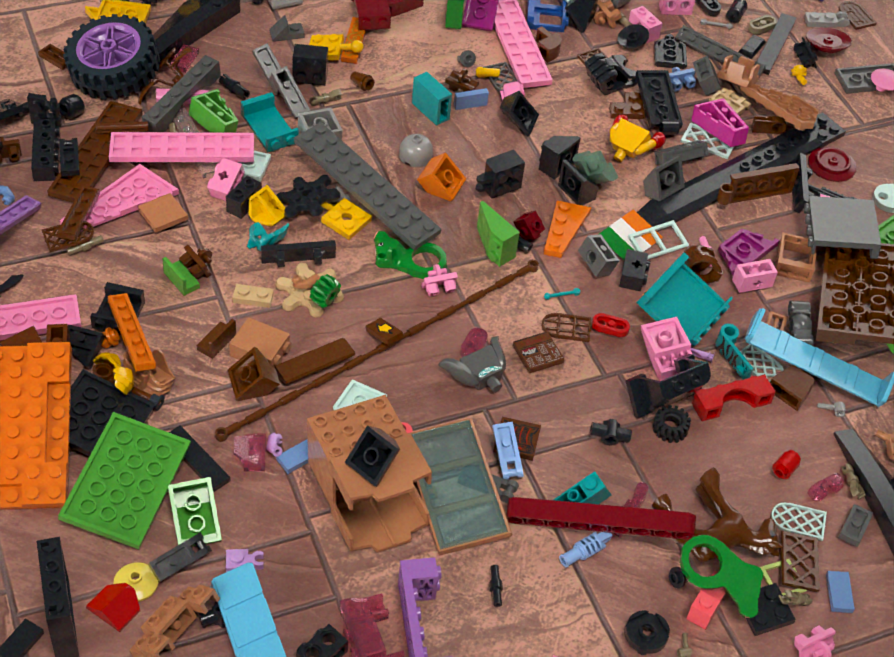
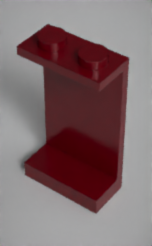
(373, 14)

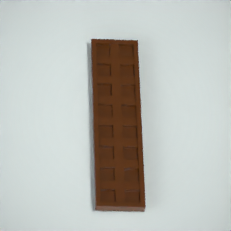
(93, 153)

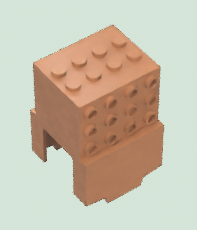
(367, 513)

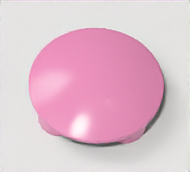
(883, 79)

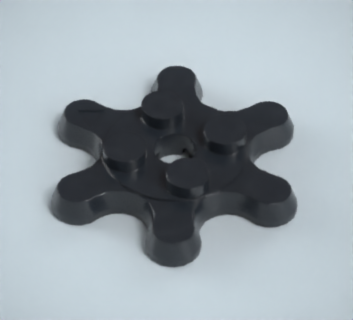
(298, 198)

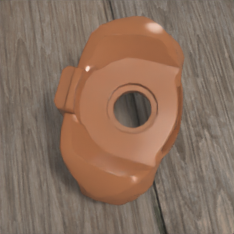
(144, 380)

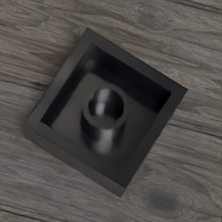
(310, 64)

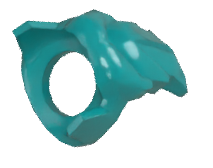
(266, 239)

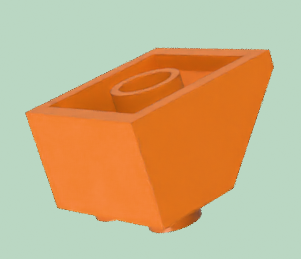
(441, 177)

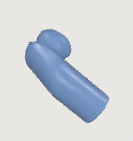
(8, 196)

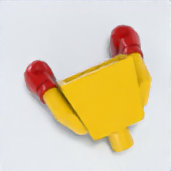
(632, 140)

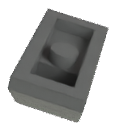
(283, 31)

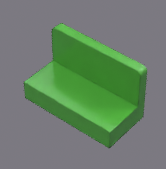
(180, 276)

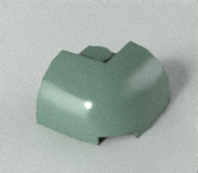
(595, 167)

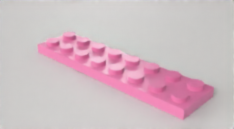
(520, 45)
(180, 147)

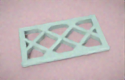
(714, 150)

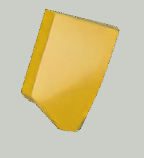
(266, 207)

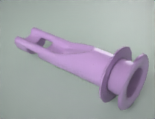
(703, 355)

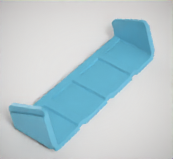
(818, 362)
(247, 613)

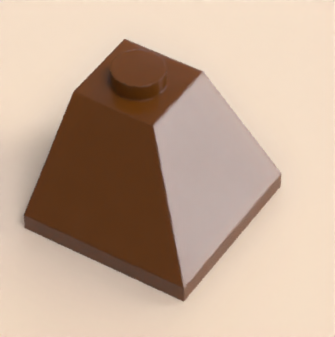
(253, 376)

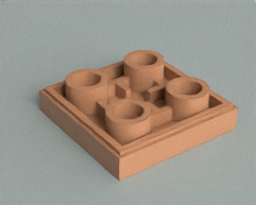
(163, 212)

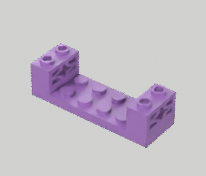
(417, 582)

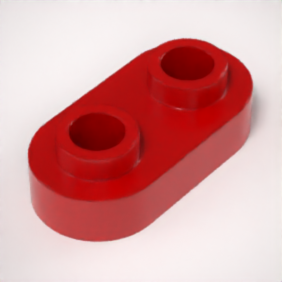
(610, 325)

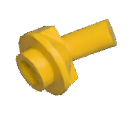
(800, 71)

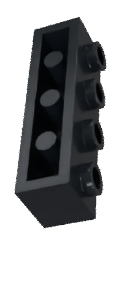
(45, 150)

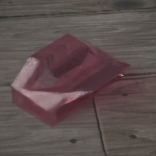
(251, 451)

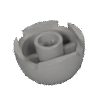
(416, 150)

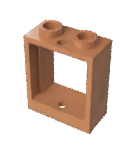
(791, 268)

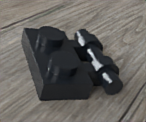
(40, 107)

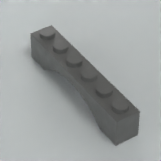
(201, 75)

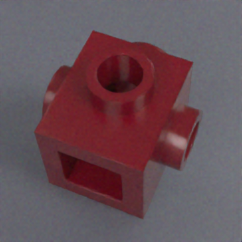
(529, 225)

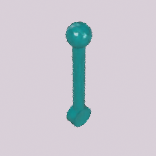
(576, 291)

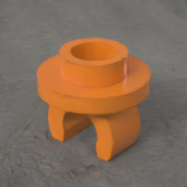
(111, 338)

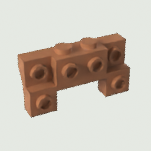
(172, 620)

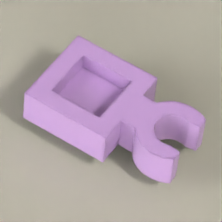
(238, 557)

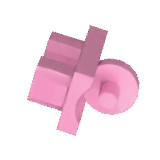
(432, 283)
(818, 645)

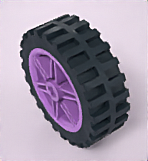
(111, 56)

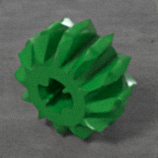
(325, 290)

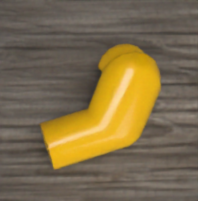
(487, 72)

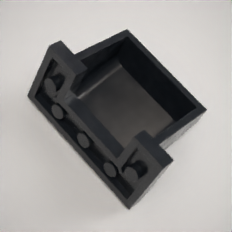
(651, 395)

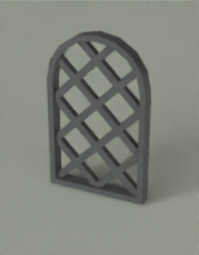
(509, 70)

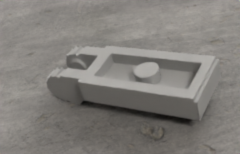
(827, 19)

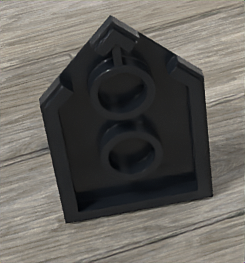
(670, 53)

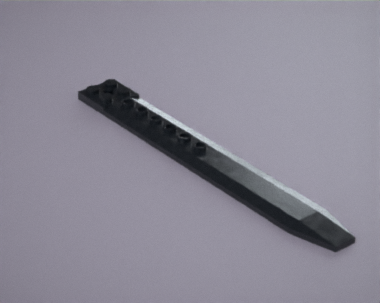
(776, 152)

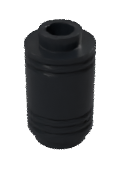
(736, 10)

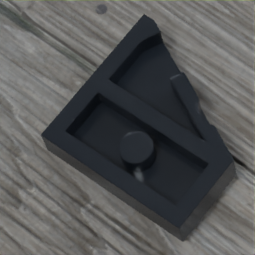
(85, 344)

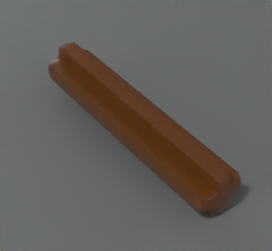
(122, 127)

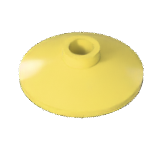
(144, 585)

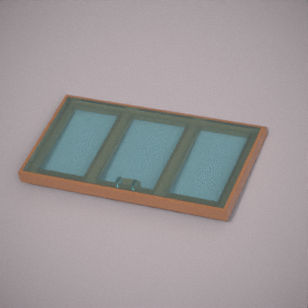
(462, 491)

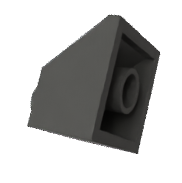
(664, 179)

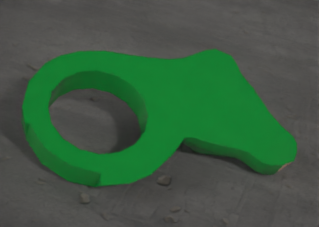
(739, 578)

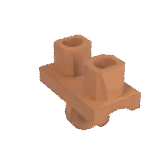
(604, 14)

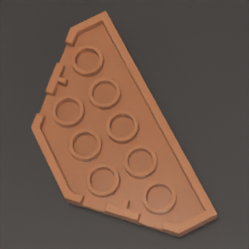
(792, 109)

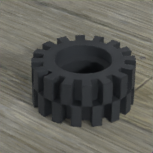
(669, 432)

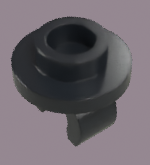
(677, 578)

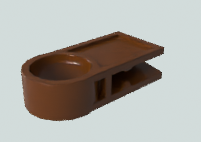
(765, 124)

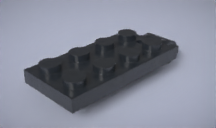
(659, 101)

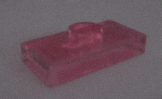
(186, 60)

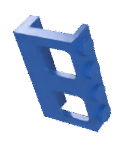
(535, 9)

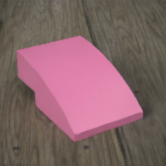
(665, 343)

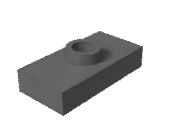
(855, 525)

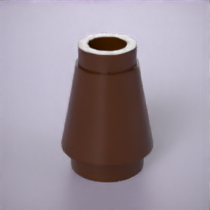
(364, 81)

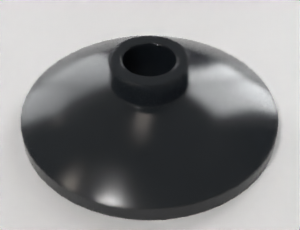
(633, 36)

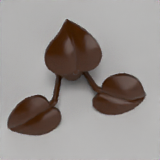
(178, 73)

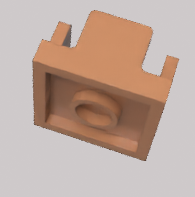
(741, 73)

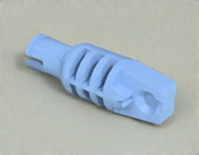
(585, 548)

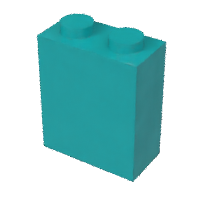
(431, 98)

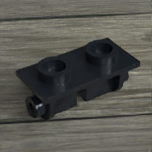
(806, 57)

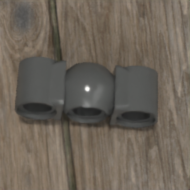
(800, 323)

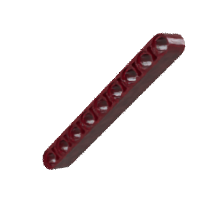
(601, 518)

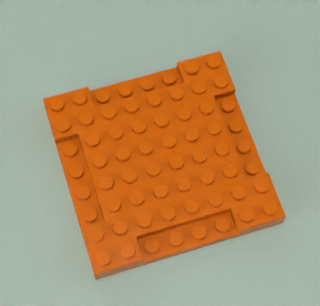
(34, 425)

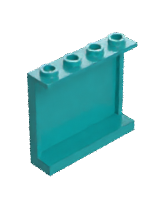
(684, 296)

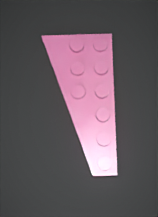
(127, 194)

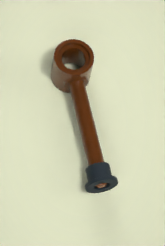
(106, 372)

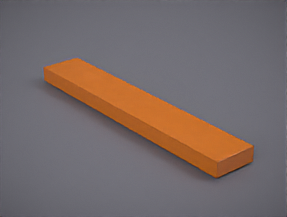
(131, 332)

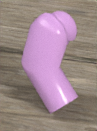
(272, 444)

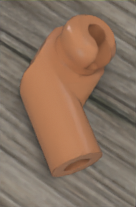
(300, 283)

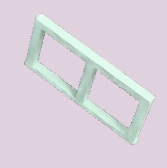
(652, 230)

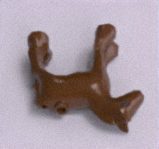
(730, 524)

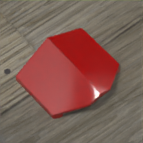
(115, 605)

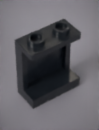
(104, 317)

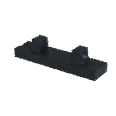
(800, 189)
(298, 252)

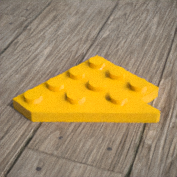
(119, 7)

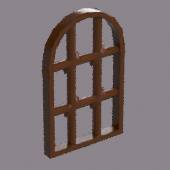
(573, 331)

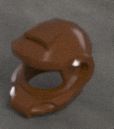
(701, 258)

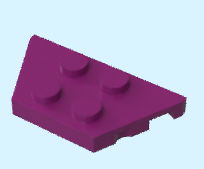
(745, 248)

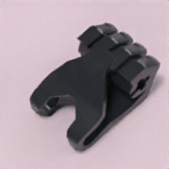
(610, 73)

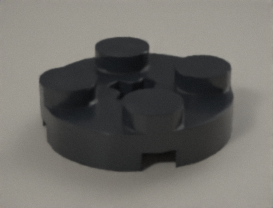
(643, 643)

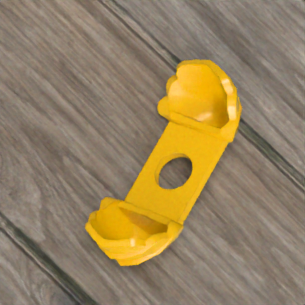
(123, 376)

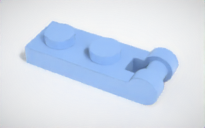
(507, 450)

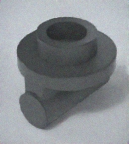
(467, 58)

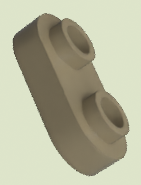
(762, 24)

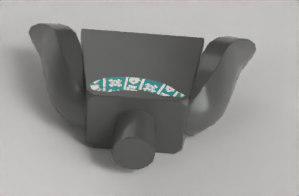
(479, 368)

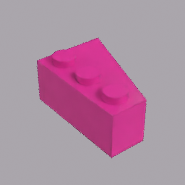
(721, 121)

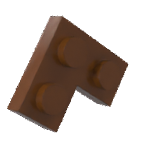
(631, 108)

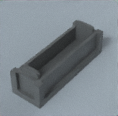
(686, 151)

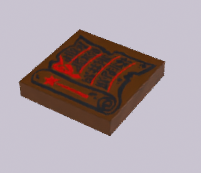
(526, 436)

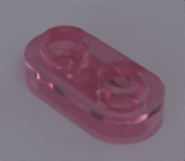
(474, 341)
(825, 486)

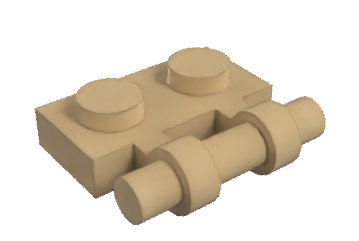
(737, 103)

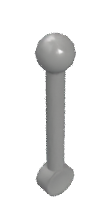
(704, 22)

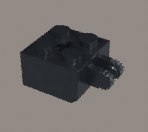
(501, 174)

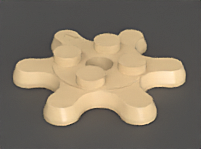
(301, 297)

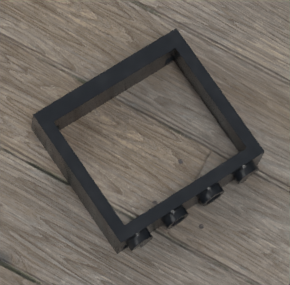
(57, 598)

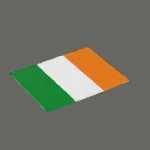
(617, 234)

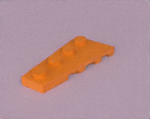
(564, 226)

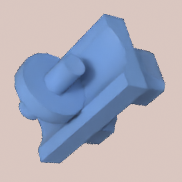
(682, 78)

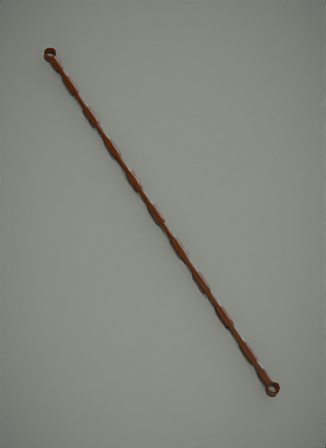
(531, 267)

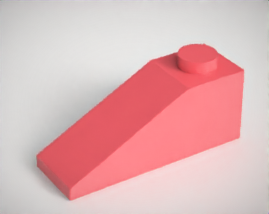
(706, 605)

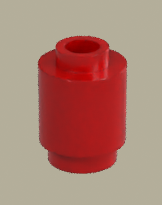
(786, 464)

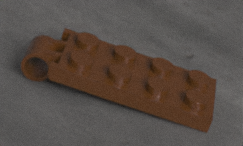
(758, 184)

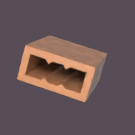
(269, 341)

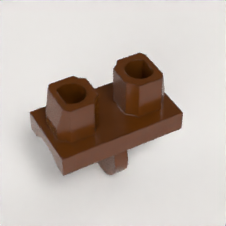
(461, 80)
(11, 149)
(190, 257)

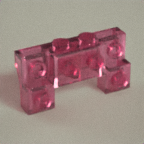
(361, 626)

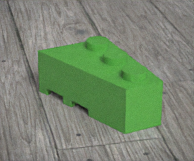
(212, 113)

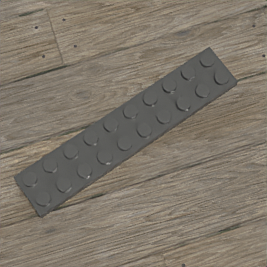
(367, 186)

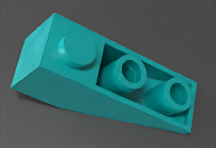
(588, 490)

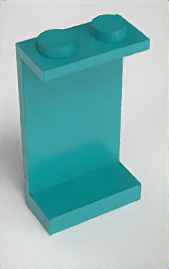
(267, 122)

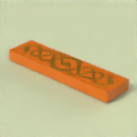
(353, 34)

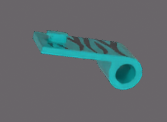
(726, 345)

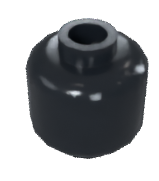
(71, 106)

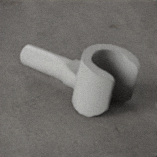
(839, 408)

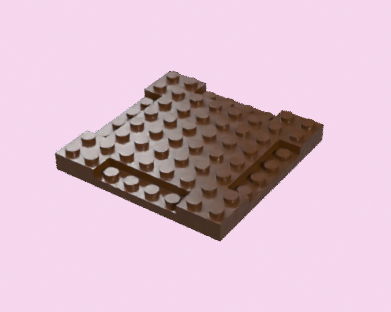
(857, 296)

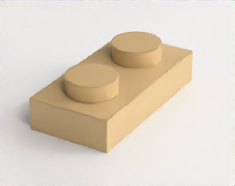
(253, 295)

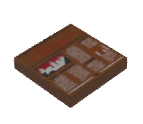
(538, 352)

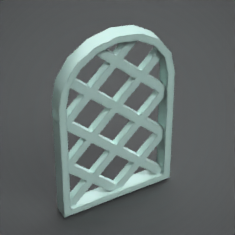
(769, 359)
(800, 526)

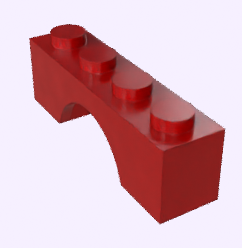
(754, 391)

